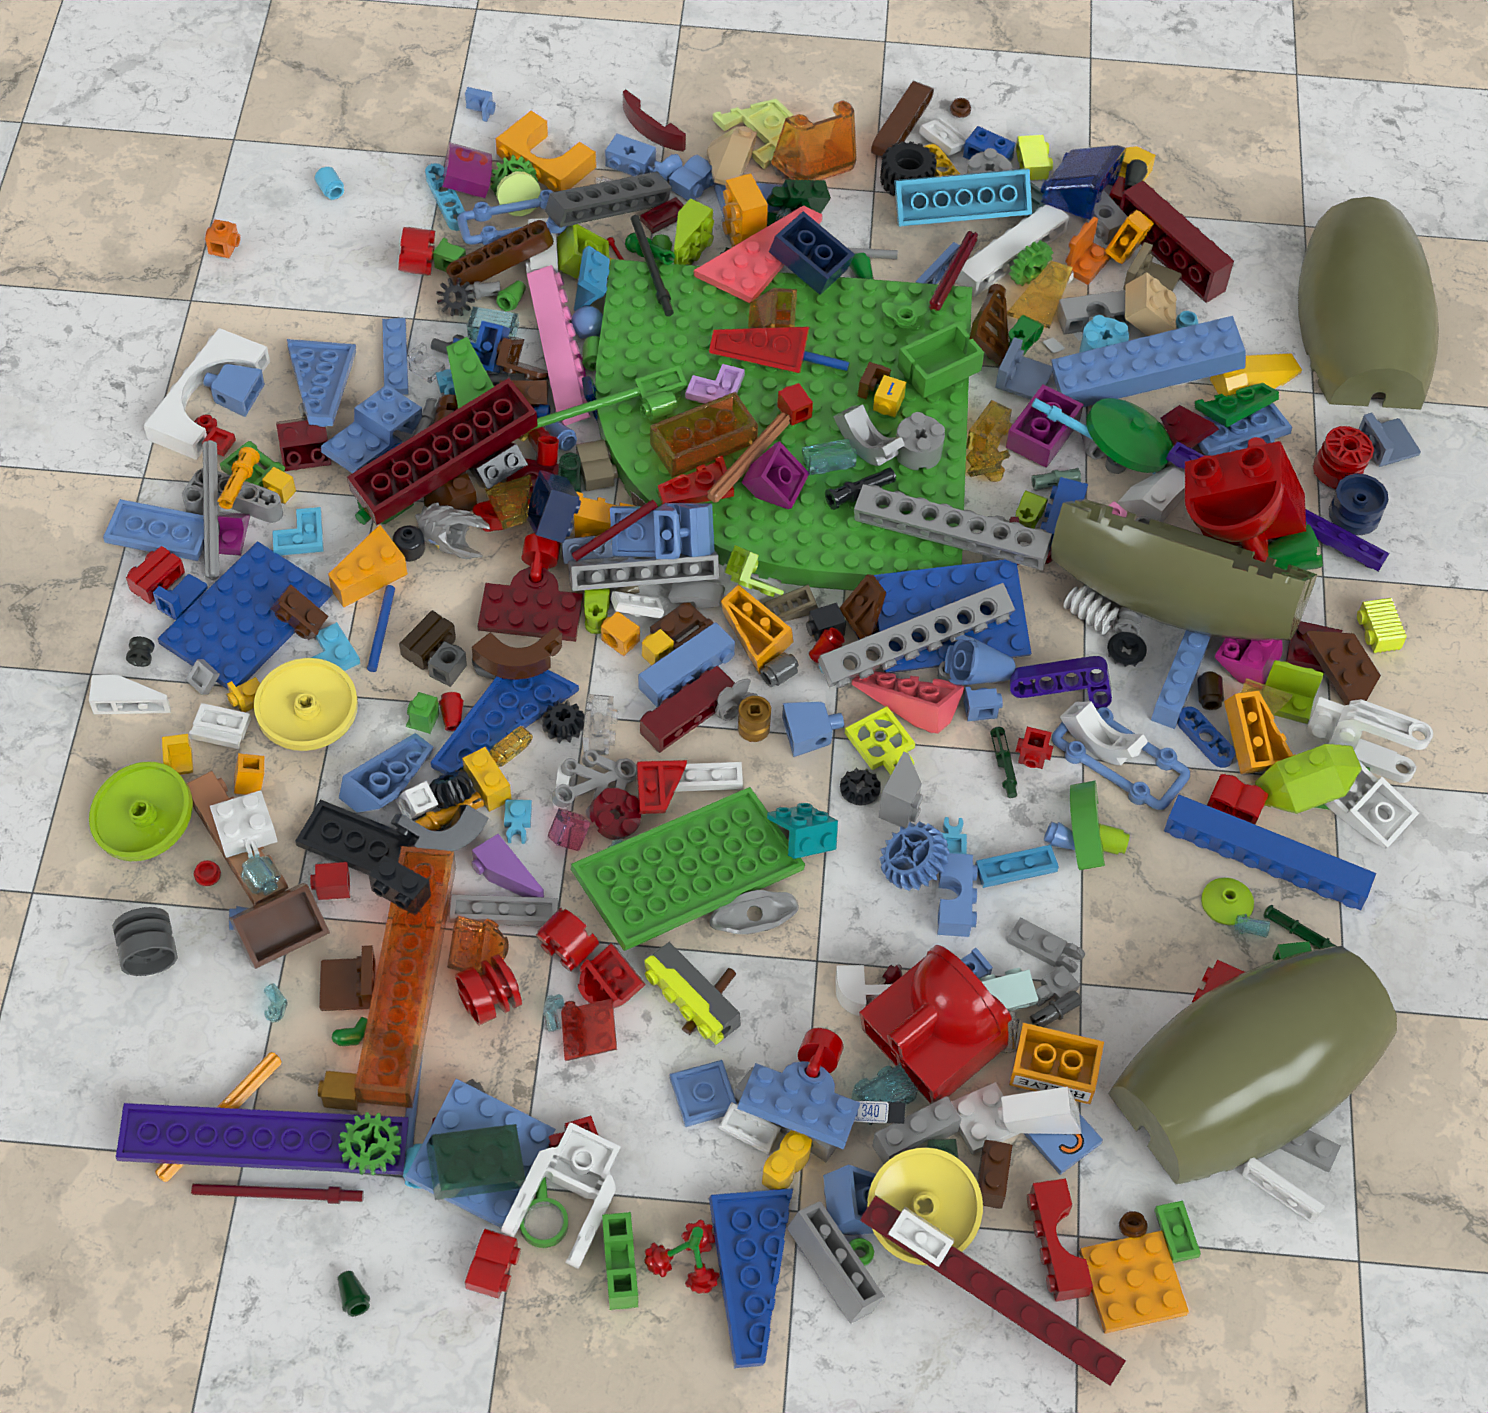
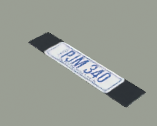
(881, 1112)

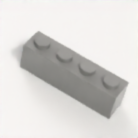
(835, 1262)

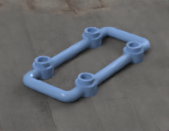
(483, 212)
(1138, 792)

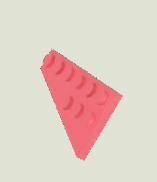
(749, 265)

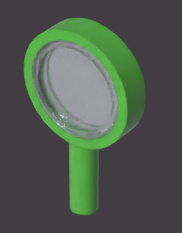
(544, 1221)

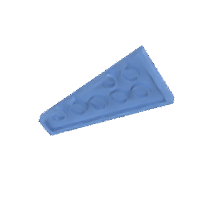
(321, 376)

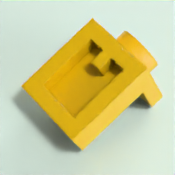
(243, 695)

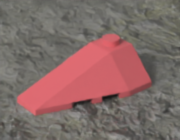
(918, 702)

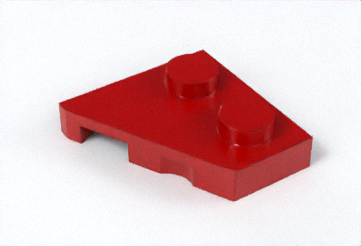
(657, 784)

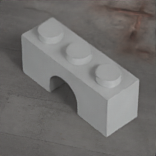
(1074, 311)
(930, 1123)

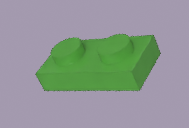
(1177, 1231)

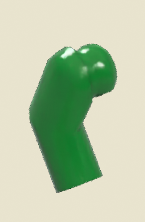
(350, 1036)

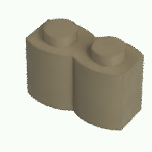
(596, 465)

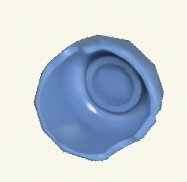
(667, 167)
(587, 322)

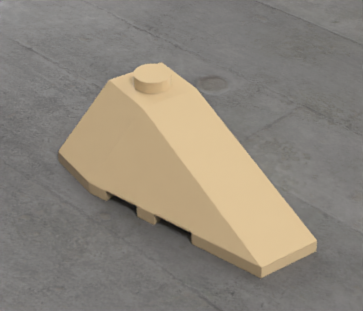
(731, 153)

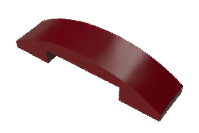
(667, 136)

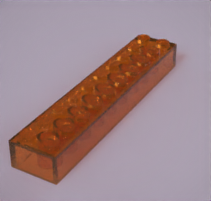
(405, 986)

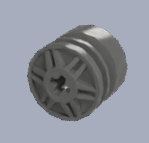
(144, 941)

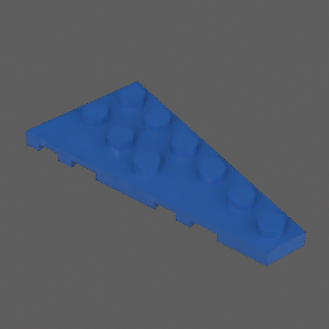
(499, 712)
(749, 1252)

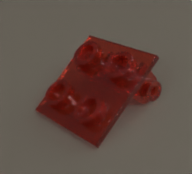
(588, 1029)

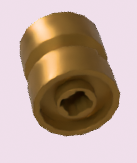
(754, 718)

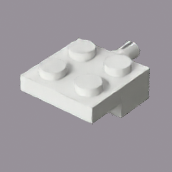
(243, 824)

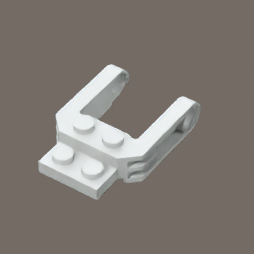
(1345, 726)
(579, 1165)

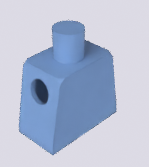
(235, 387)
(809, 726)

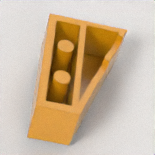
(367, 568)
(756, 627)

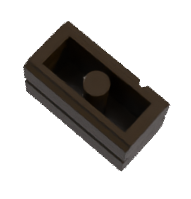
(426, 639)

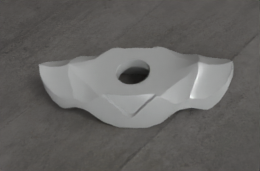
(775, 909)

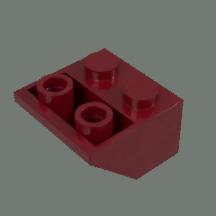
(301, 444)

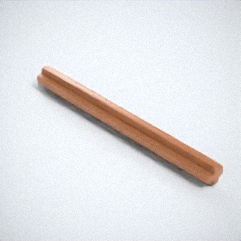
(752, 453)

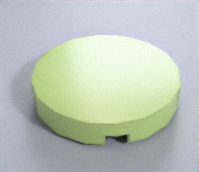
(516, 188)

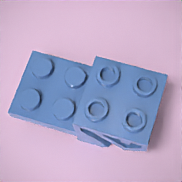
(373, 429)
(665, 531)

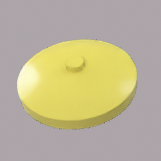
(306, 704)
(934, 1188)

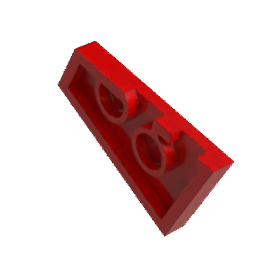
(694, 486)

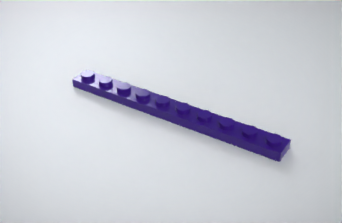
(1325, 531)

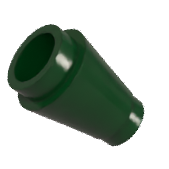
(353, 1295)

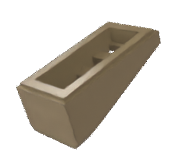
(790, 597)

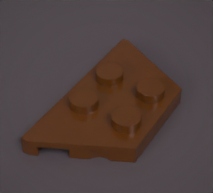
(1344, 663)

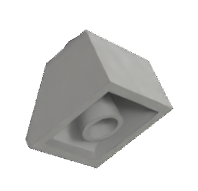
(901, 794)

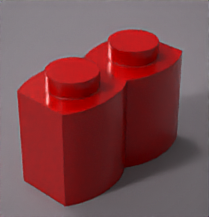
(1237, 798)
(492, 1263)

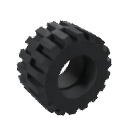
(906, 162)

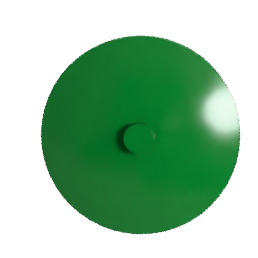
(1129, 435)

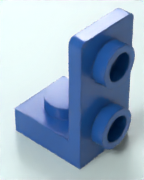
(179, 599)

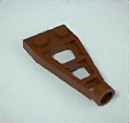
(993, 346)

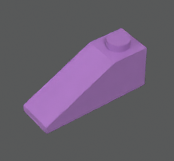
(504, 869)

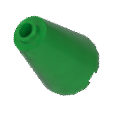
(1296, 550)

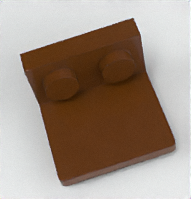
(348, 982)

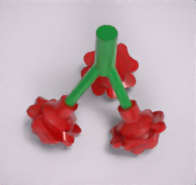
(696, 1238)

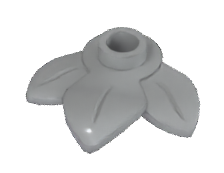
(731, 698)

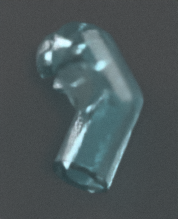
(278, 1003)
(550, 1012)

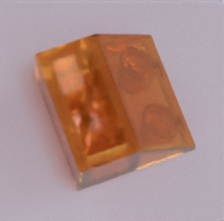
(773, 309)

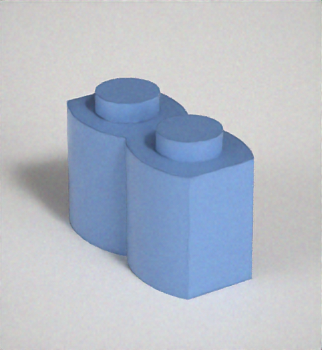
(692, 178)

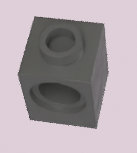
(447, 672)

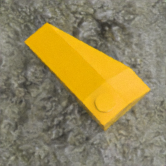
(1266, 369)

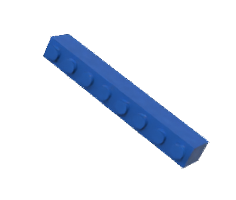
(1270, 852)

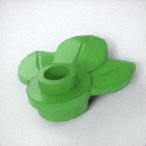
(904, 311)

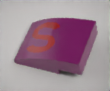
(467, 170)

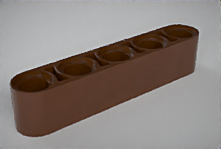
(903, 117)
(501, 253)

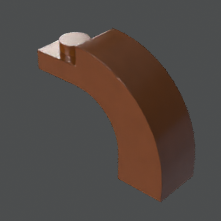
(516, 662)

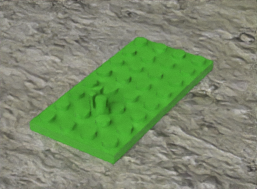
(686, 868)

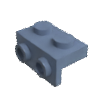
(572, 544)

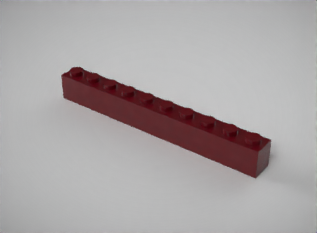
(1008, 1301)

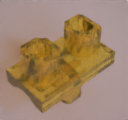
(987, 462)

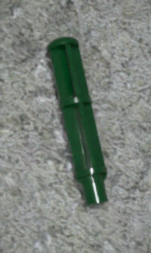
(1004, 761)
(1297, 928)

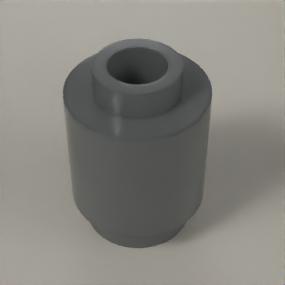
(779, 669)

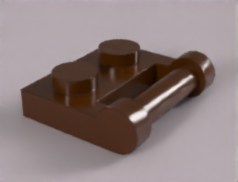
(680, 622)

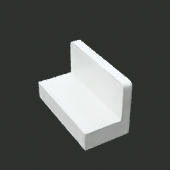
(921, 1236)

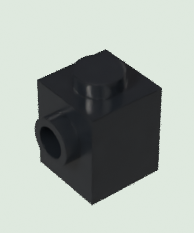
(824, 619)

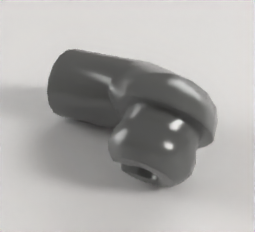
(440, 345)

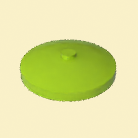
(140, 811)

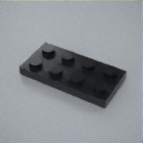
(349, 838)

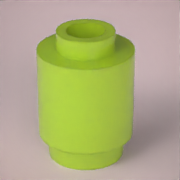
(1113, 839)

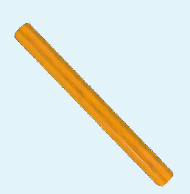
(233, 1100)

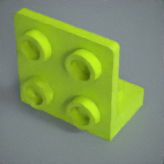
(742, 565)
(1300, 683)

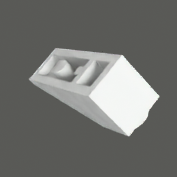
(123, 696)

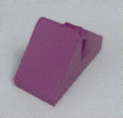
(232, 532)

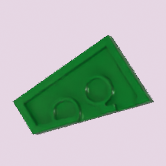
(1235, 407)

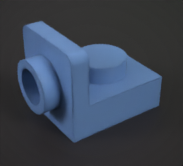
(480, 101)

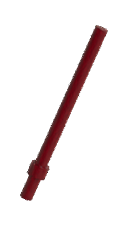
(332, 1195)

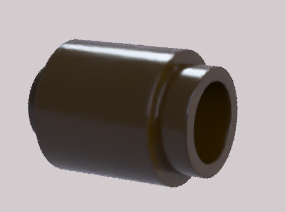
(1210, 690)

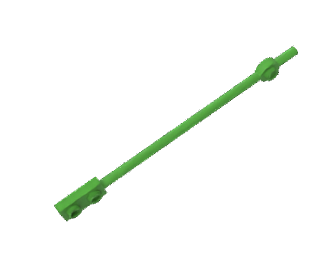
(665, 380)

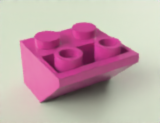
(1249, 658)

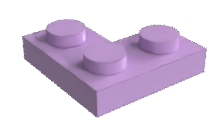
(707, 390)

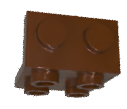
(509, 355)

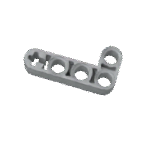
(251, 499)

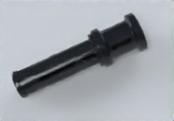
(850, 491)

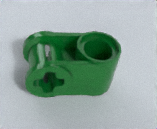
(1026, 330)

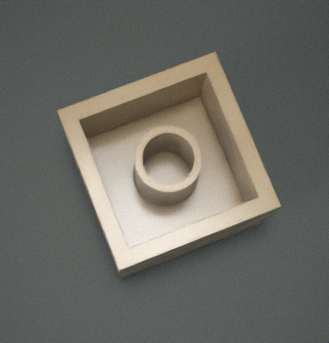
(1150, 305)

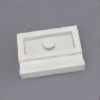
(944, 136)
(220, 726)

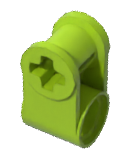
(1031, 509)
(596, 608)

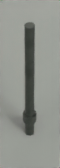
(662, 294)

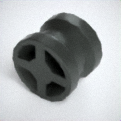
(140, 651)

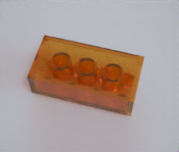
(703, 434)

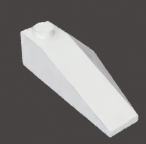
(1157, 494)

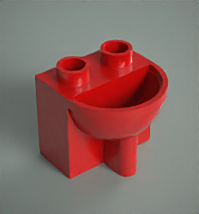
(1246, 497)
(938, 1024)

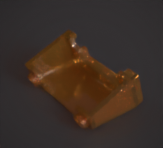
(817, 148)

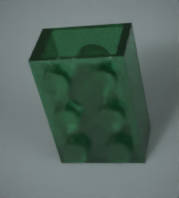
(475, 1161)

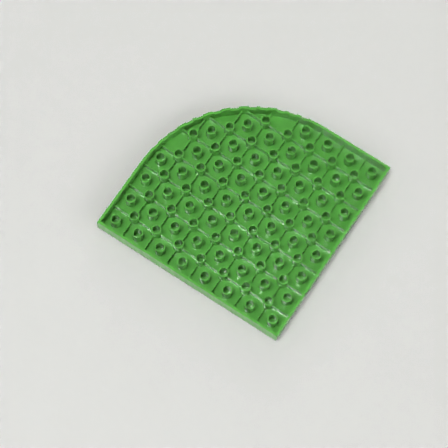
(845, 323)

